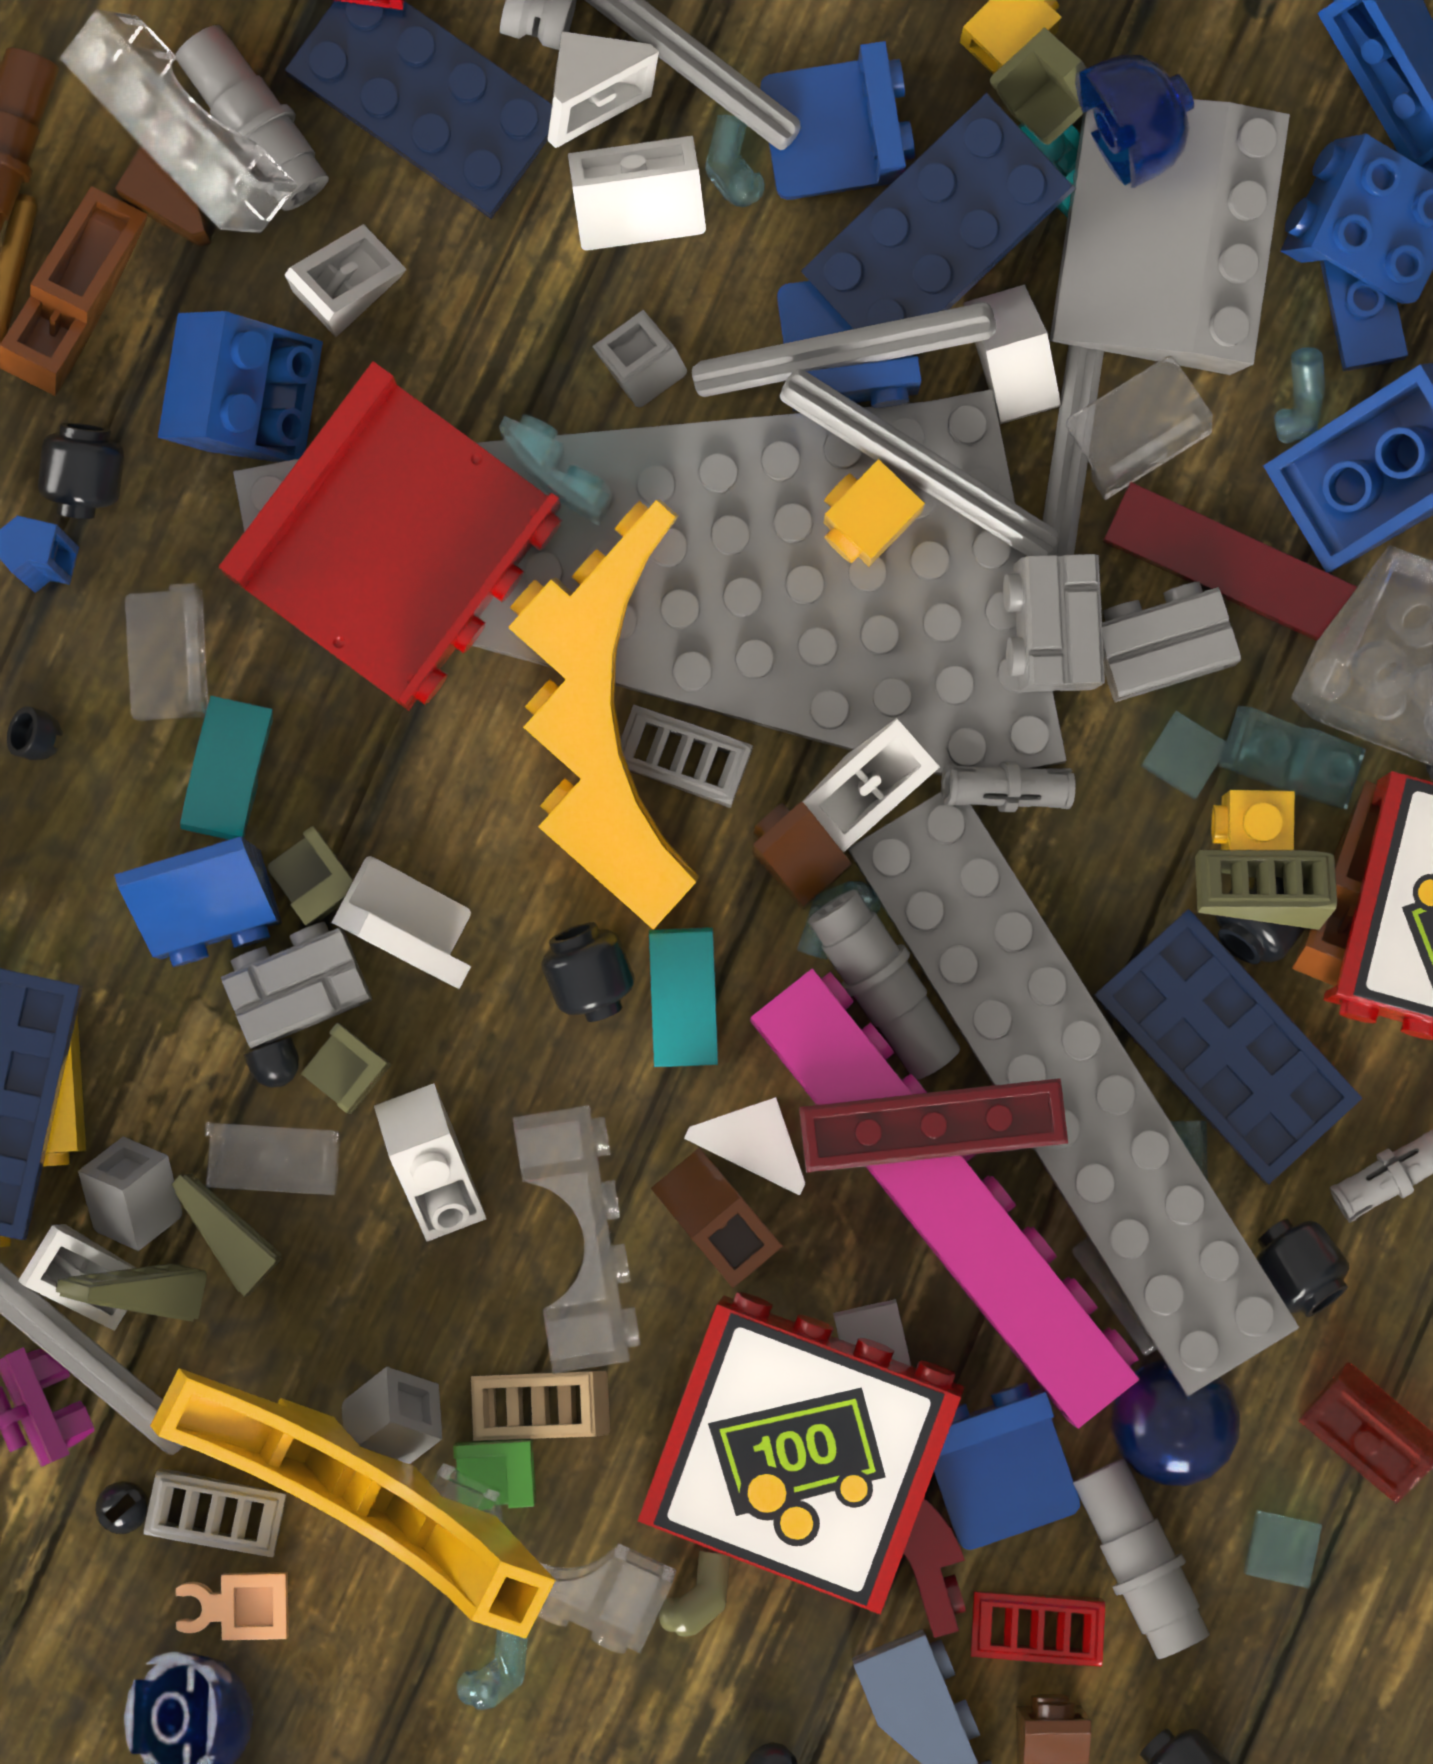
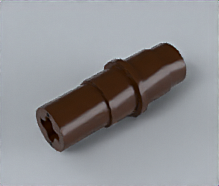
(24, 93)

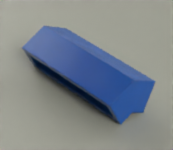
(37, 552)

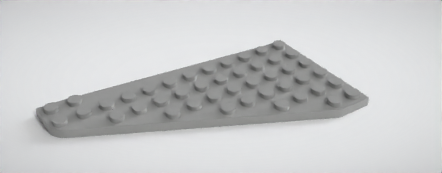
(764, 616)

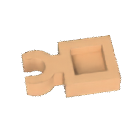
(248, 1606)

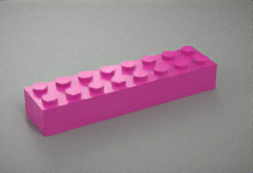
(954, 1210)

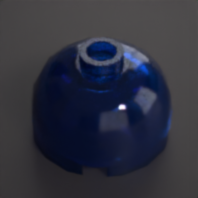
(1136, 114)
(1174, 1435)
(188, 1712)

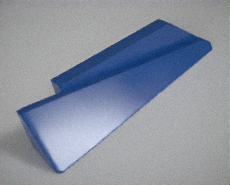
(1392, 61)

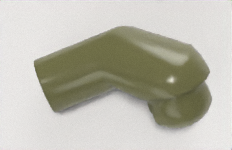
(703, 1602)

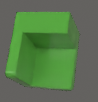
(503, 1465)

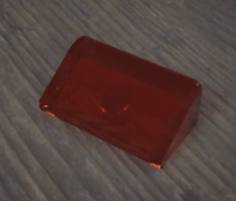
(1371, 1432)

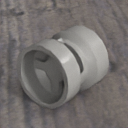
(538, 18)

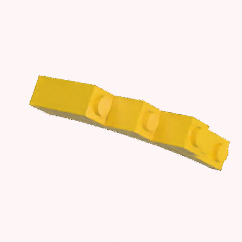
(578, 635)
(382, 1498)

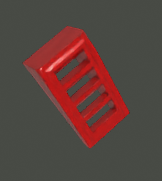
(1093, 1628)

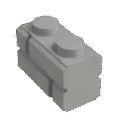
(1055, 623)
(1167, 641)
(295, 986)

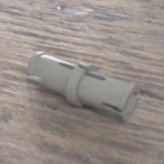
(1008, 786)
(1389, 1176)

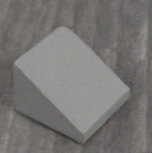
(641, 359)
(874, 1322)

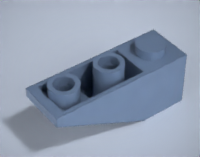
(913, 1702)

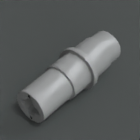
(250, 108)
(884, 983)
(1142, 1560)

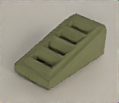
(1298, 868)
(237, 1246)
(154, 1290)

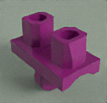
(47, 1431)

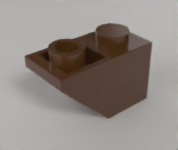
(798, 852)
(716, 1217)
(1052, 1731)

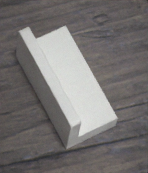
(637, 193)
(405, 919)

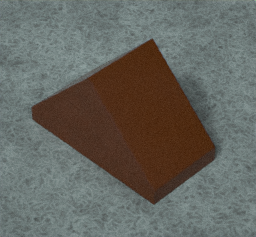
(157, 194)

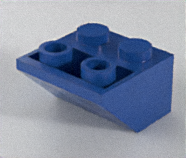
(239, 387)

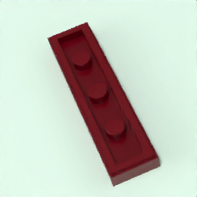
(1224, 558)
(933, 1125)

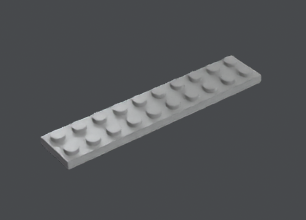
(1035, 1022)

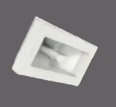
(597, 81)
(344, 278)
(1017, 357)
(869, 783)
(755, 1141)
(71, 1254)

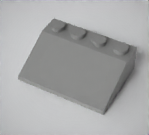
(1181, 255)

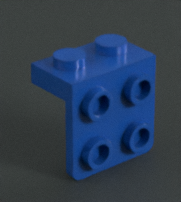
(847, 125)
(1367, 217)
(808, 314)
(1004, 1469)

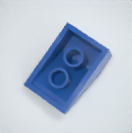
(1363, 472)
(201, 900)

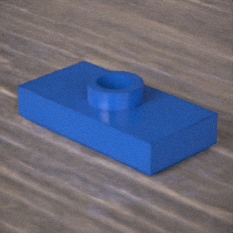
(1363, 320)

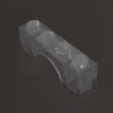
(213, 164)
(588, 1321)
(611, 1596)

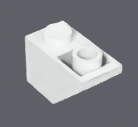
(429, 1162)

